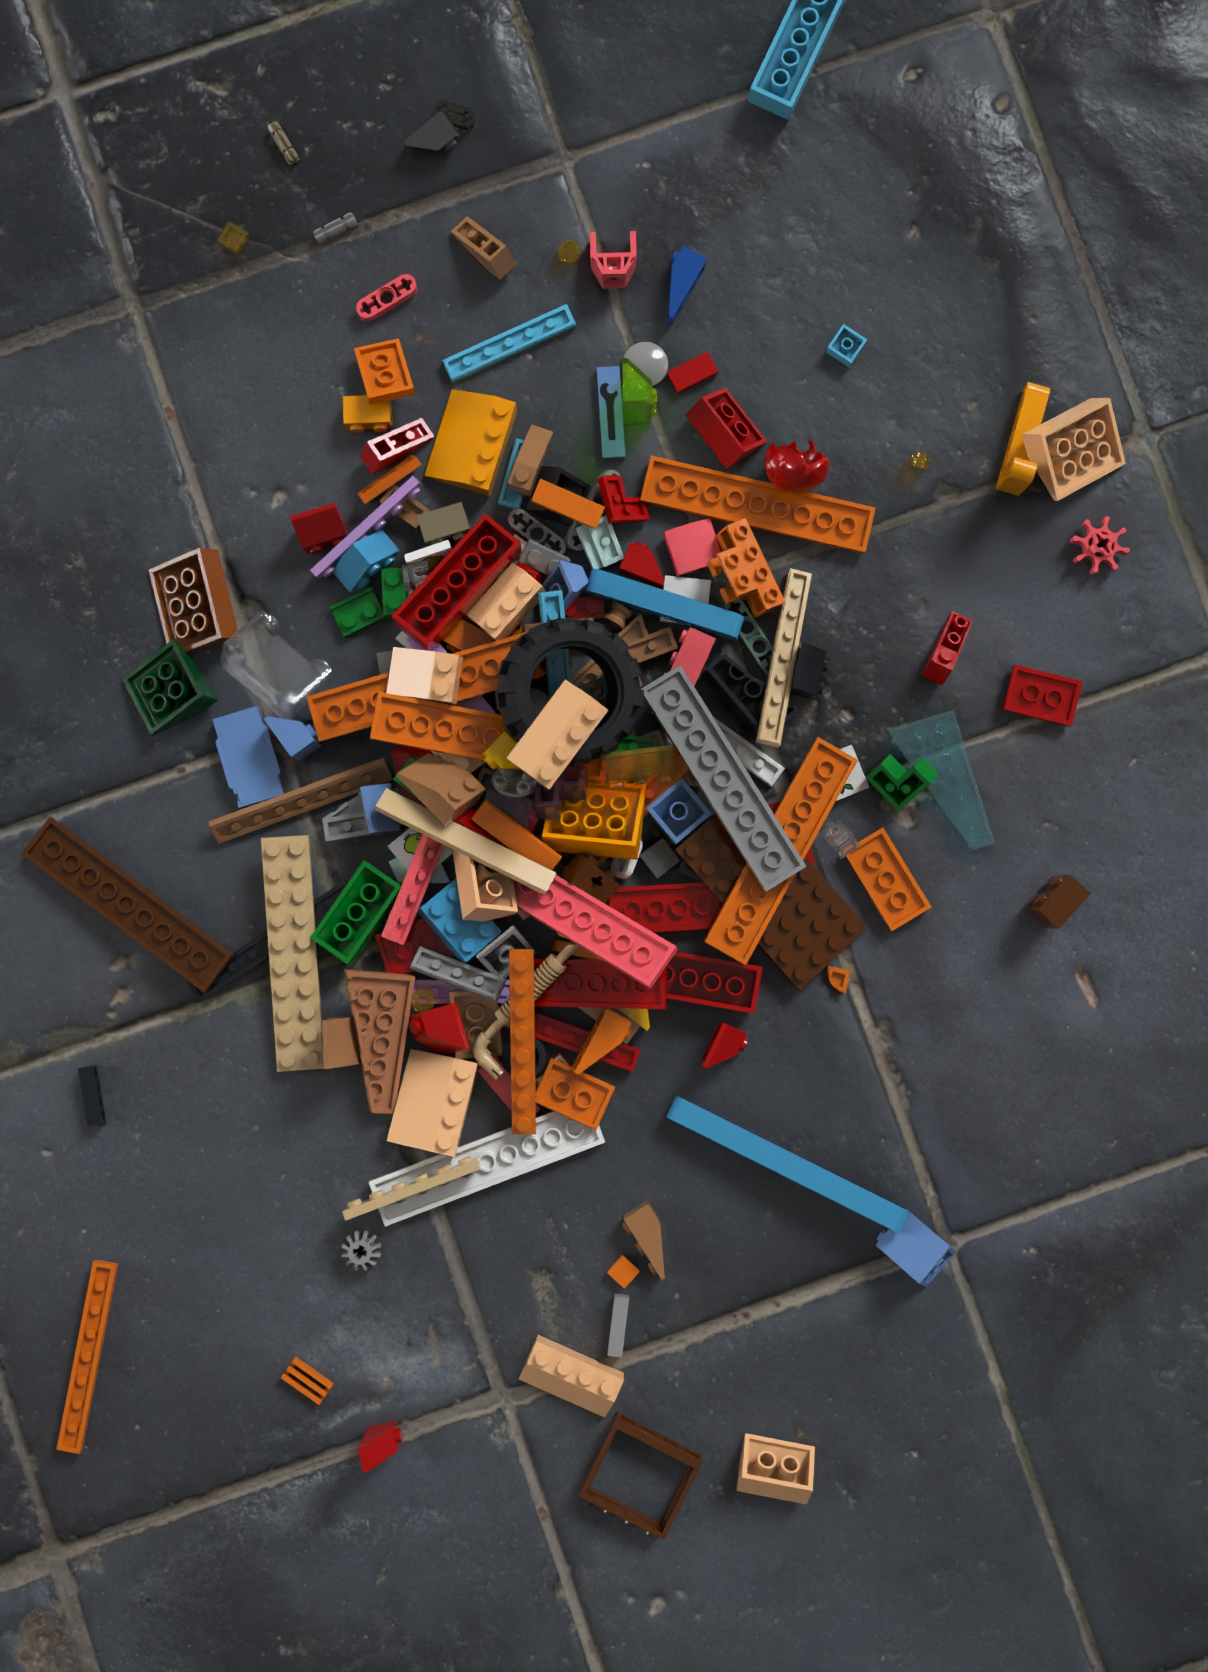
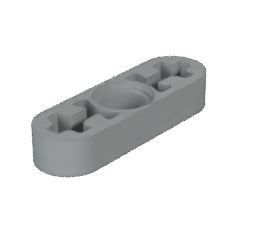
(519, 528)

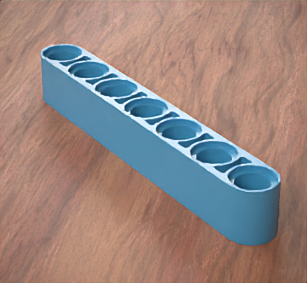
(664, 604)

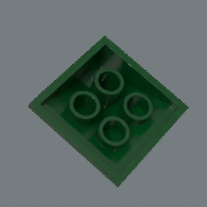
(169, 688)

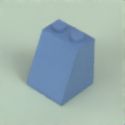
(916, 1250)

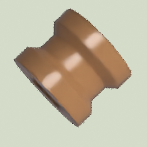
(618, 615)

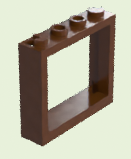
(658, 1441)

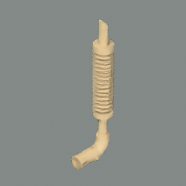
(543, 977)

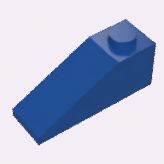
(685, 273)

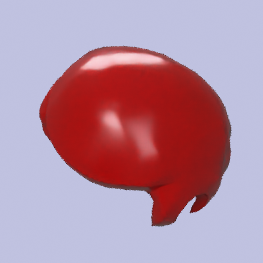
(796, 469)

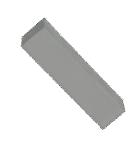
(618, 1325)

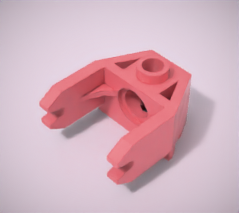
(602, 263)

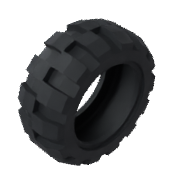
(600, 645)

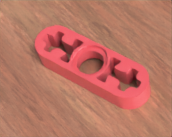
(388, 288)

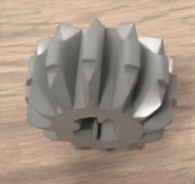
(357, 1241)

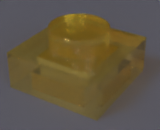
(233, 238)

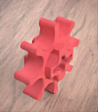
(1102, 554)

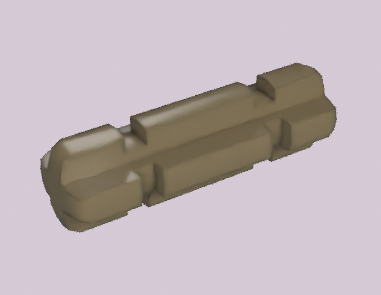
(283, 143)

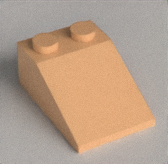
(425, 675)

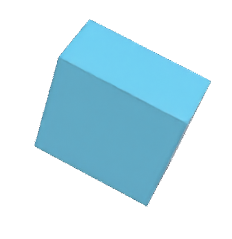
(846, 345)

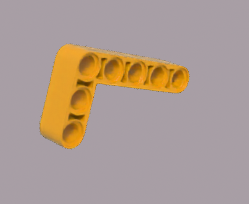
(1017, 469)

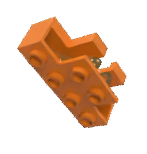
(745, 570)

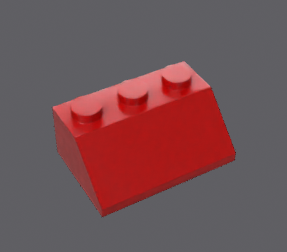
(725, 427)

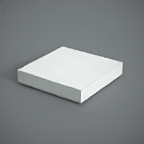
(688, 587)

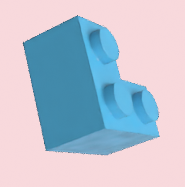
(365, 559)

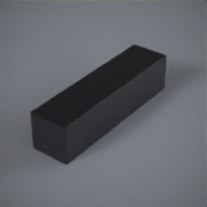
(92, 1095)

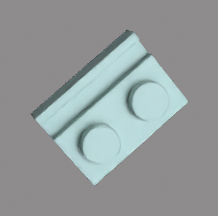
(600, 544)

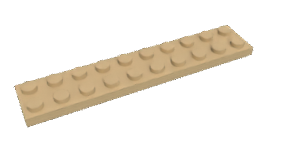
(292, 952)

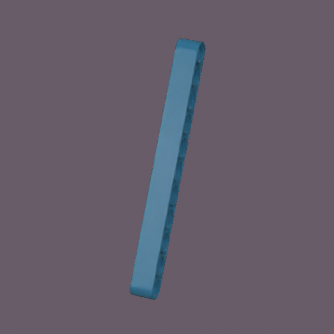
(788, 1164)

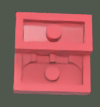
(692, 546)

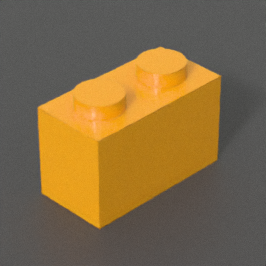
(360, 415)

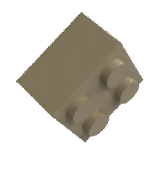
(444, 524)

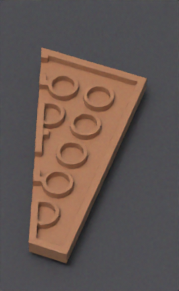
(381, 1020)

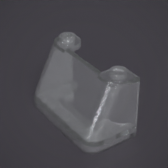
(272, 666)

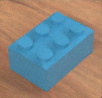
(460, 936)

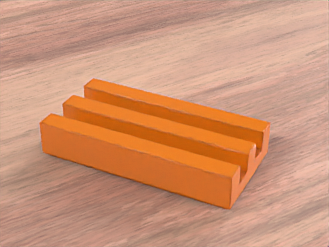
(302, 1388)

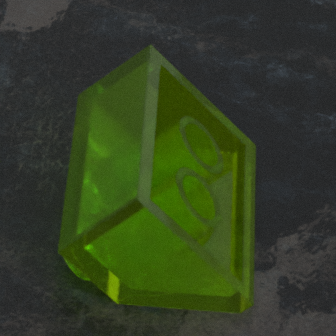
(637, 395)

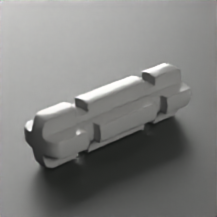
(334, 228)

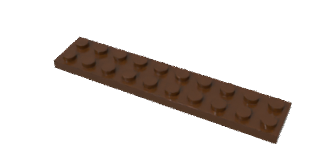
(128, 904)

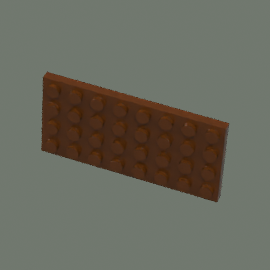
(808, 923)

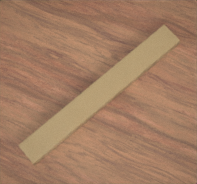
(783, 658)
(466, 842)

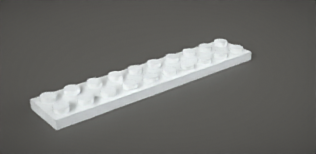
(501, 1158)

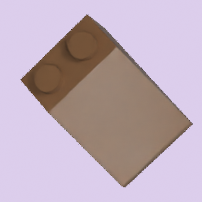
(442, 787)
(339, 1042)

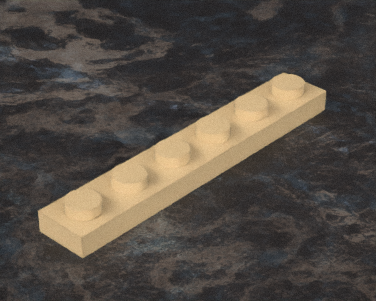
(402, 1190)

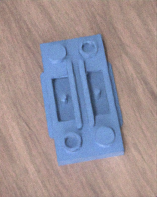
(248, 756)

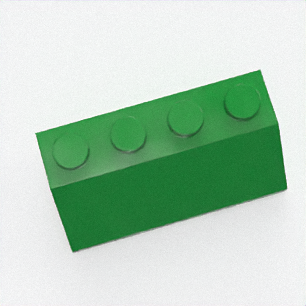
(357, 913)

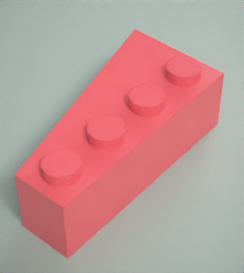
(693, 653)

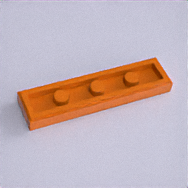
(514, 835)

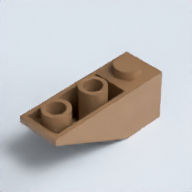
(646, 1229)

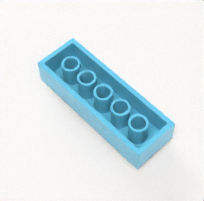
(793, 55)

